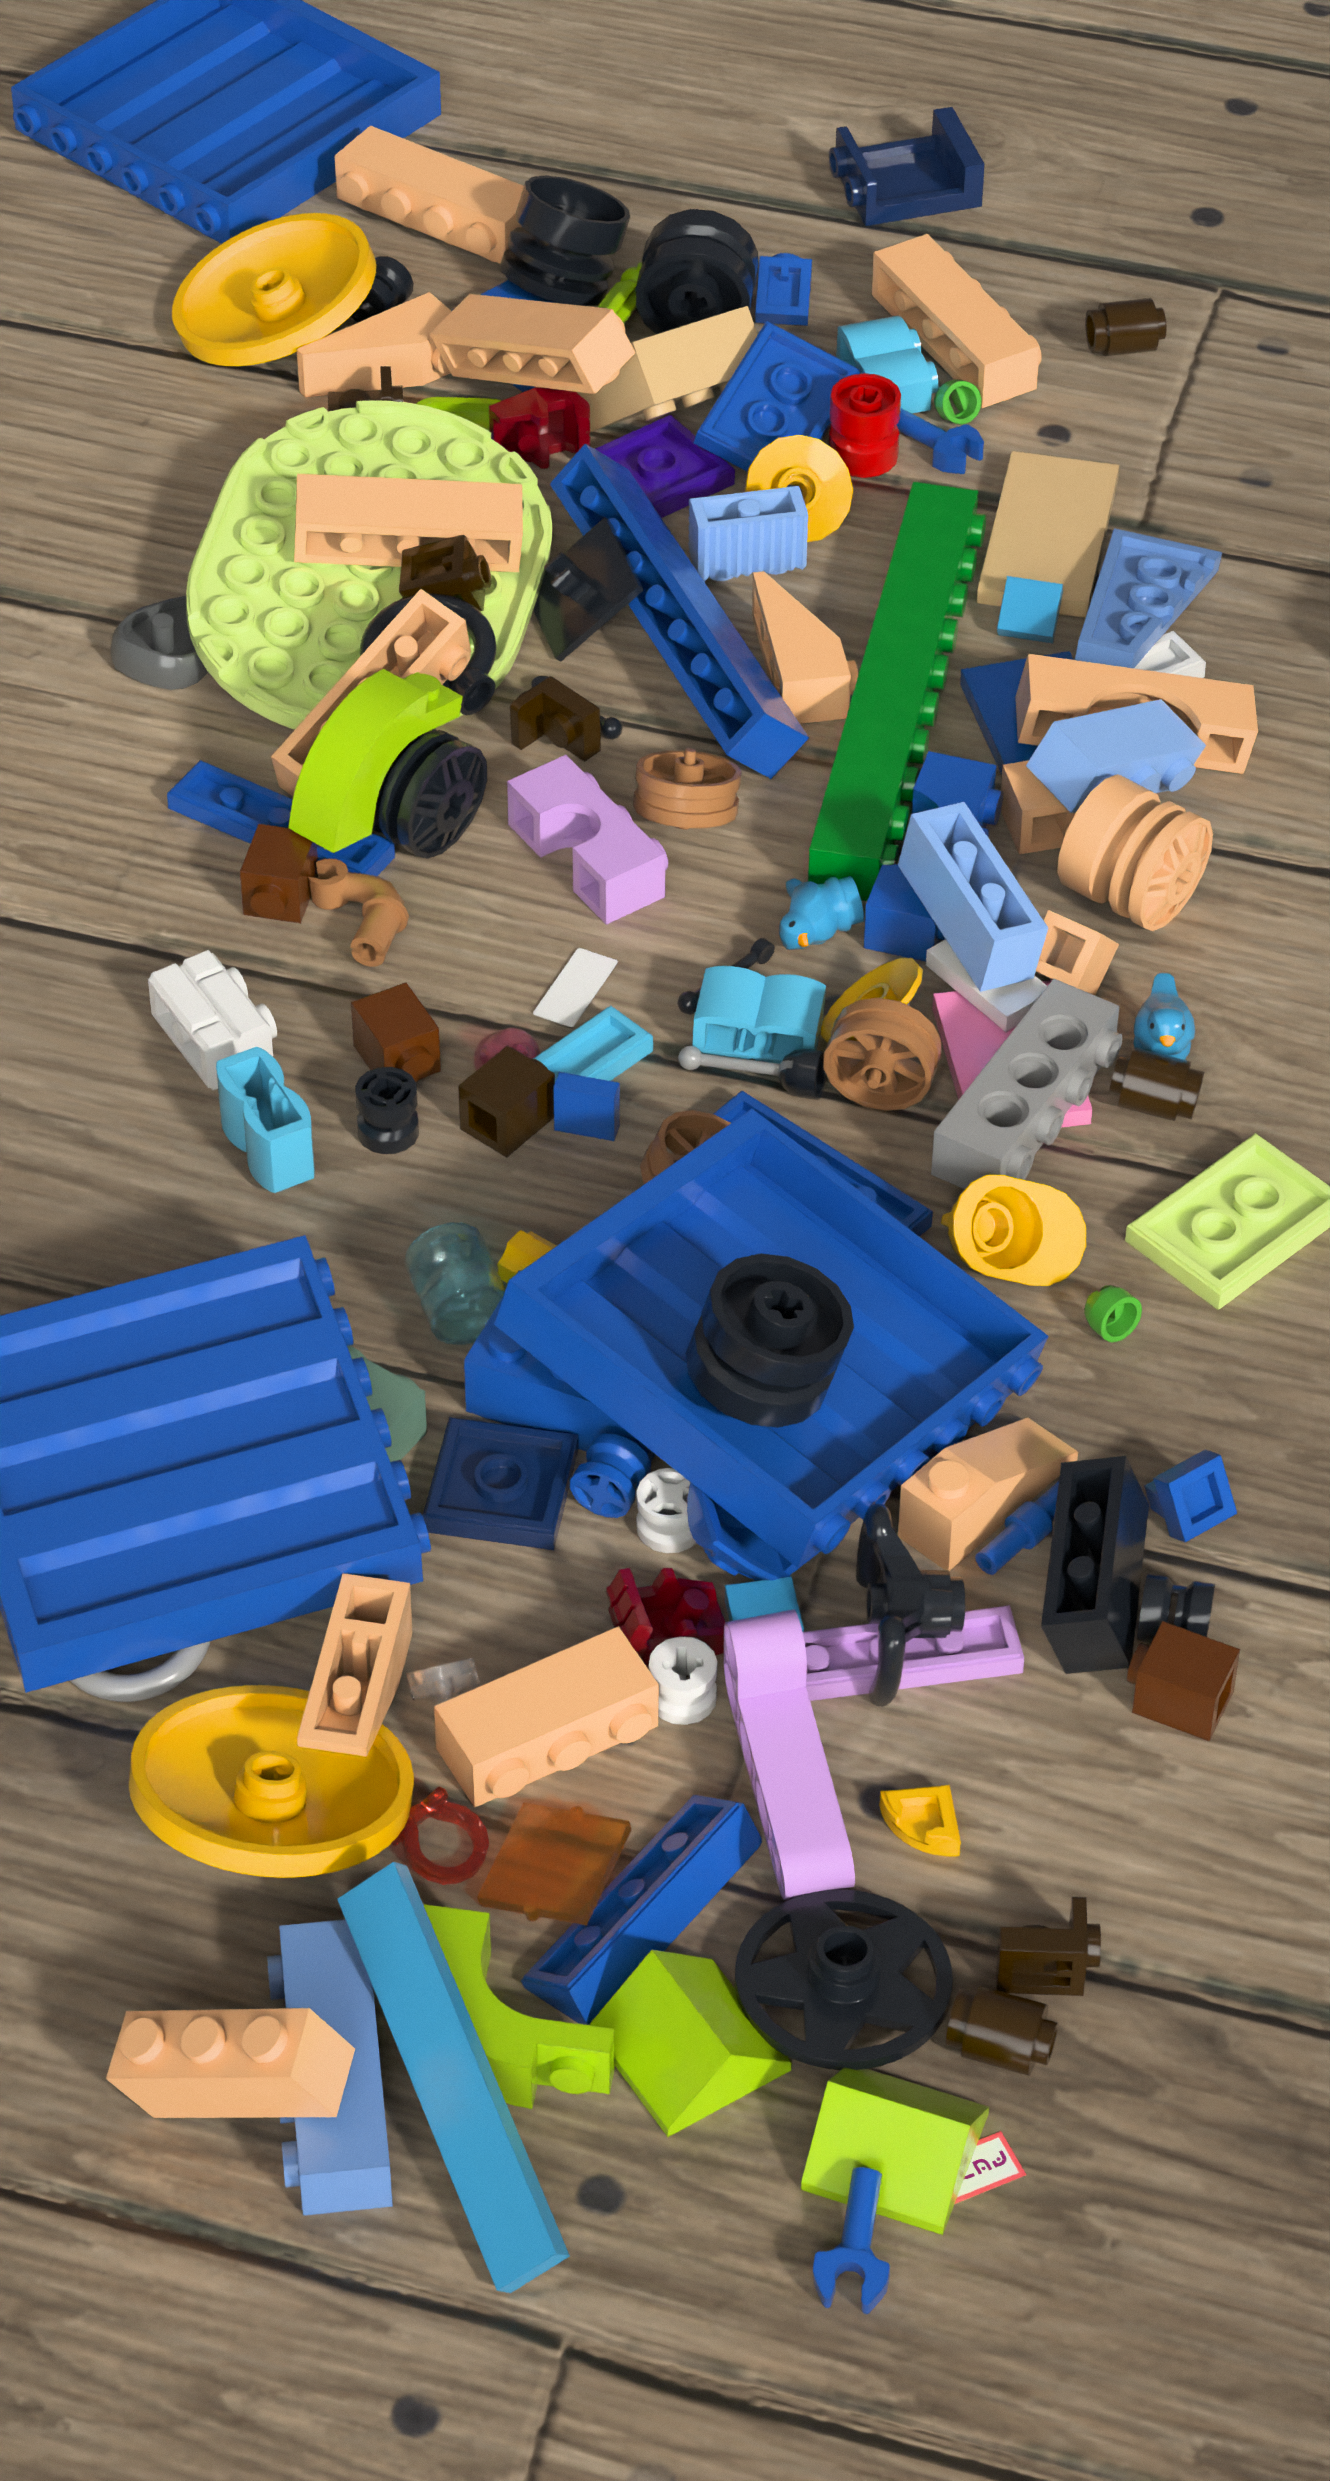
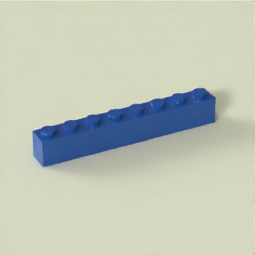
(684, 617)

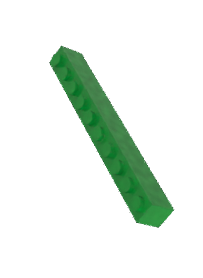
(897, 686)

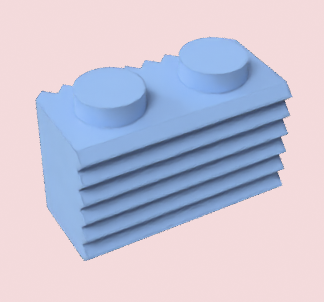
(748, 533)

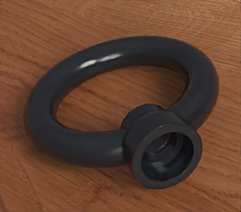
(474, 681)

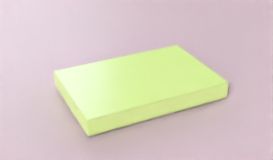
(1234, 1221)

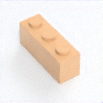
(546, 1717)
(231, 2063)

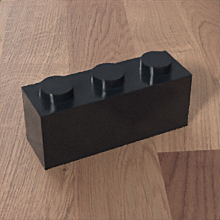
(1095, 1565)

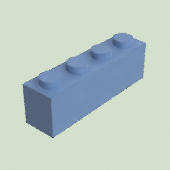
(346, 2157)

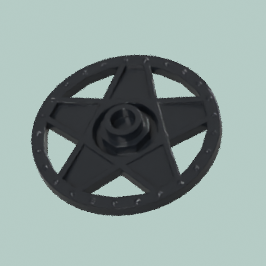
(843, 1979)

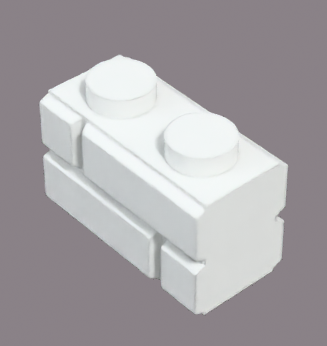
(208, 1013)

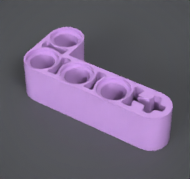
(785, 1754)

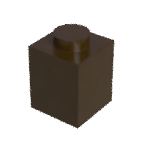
(507, 1101)

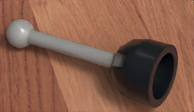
(799, 1071)

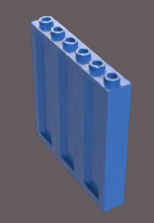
(223, 106)
(918, 1371)
(189, 1464)

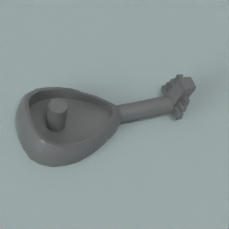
(157, 646)

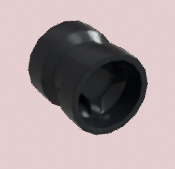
(390, 288)
(387, 1110)
(1192, 1607)

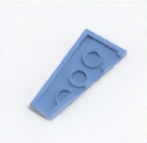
(1140, 595)

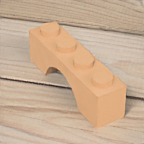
(1066, 688)

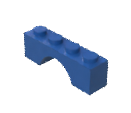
(894, 913)

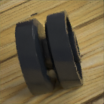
(695, 269)
(769, 1340)

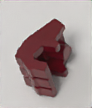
(541, 424)
(665, 1611)

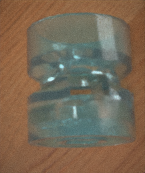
(454, 1280)

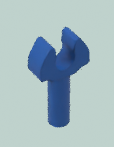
(948, 446)
(855, 2250)

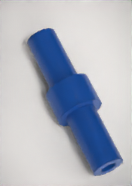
(1023, 1529)

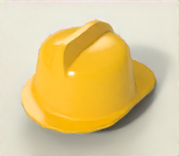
(1017, 1230)

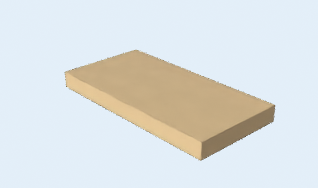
(1050, 527)

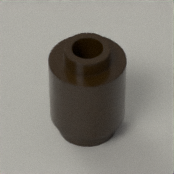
(1125, 327)
(1156, 1084)
(1001, 2030)

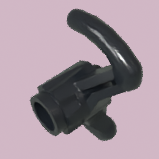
(901, 1599)

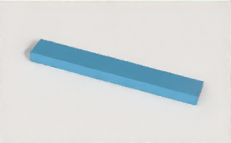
(453, 2079)

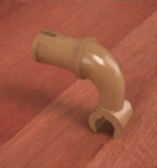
(382, 907)

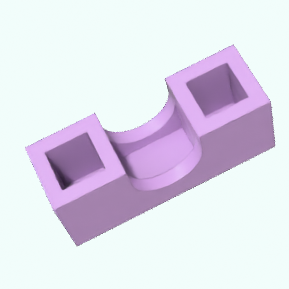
(613, 859)

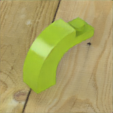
(355, 750)
(518, 2046)

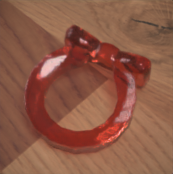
(438, 1807)

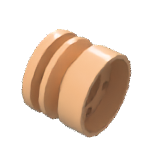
(1134, 852)

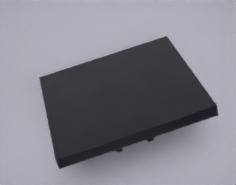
(584, 589)

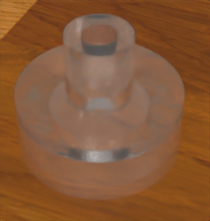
(443, 1681)

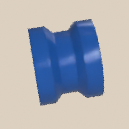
(610, 1475)

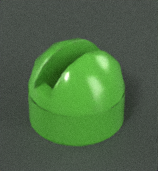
(965, 397)
(1112, 1312)

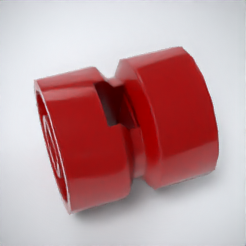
(865, 423)

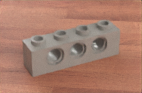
(1028, 1087)

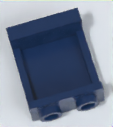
(912, 174)

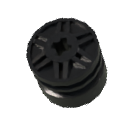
(565, 240)
(431, 793)

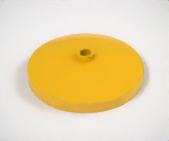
(274, 289)
(239, 1794)

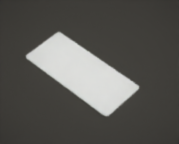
(575, 987)

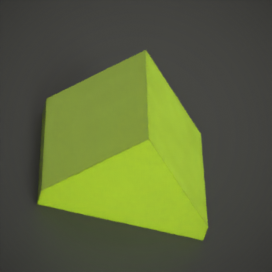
(686, 2040)
(902, 2130)

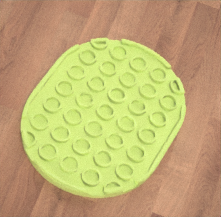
(291, 629)

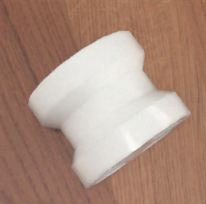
(663, 1511)
(683, 1699)

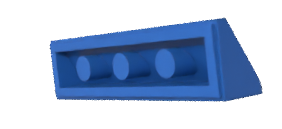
(645, 1906)

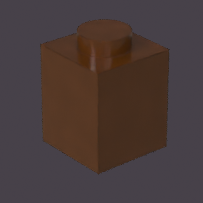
(277, 874)
(396, 1032)
(1183, 1680)

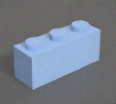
(1134, 741)
(972, 896)

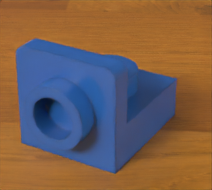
(783, 289)

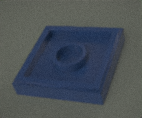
(501, 1483)

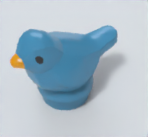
(819, 911)
(1164, 1020)

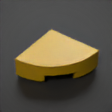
(923, 1818)

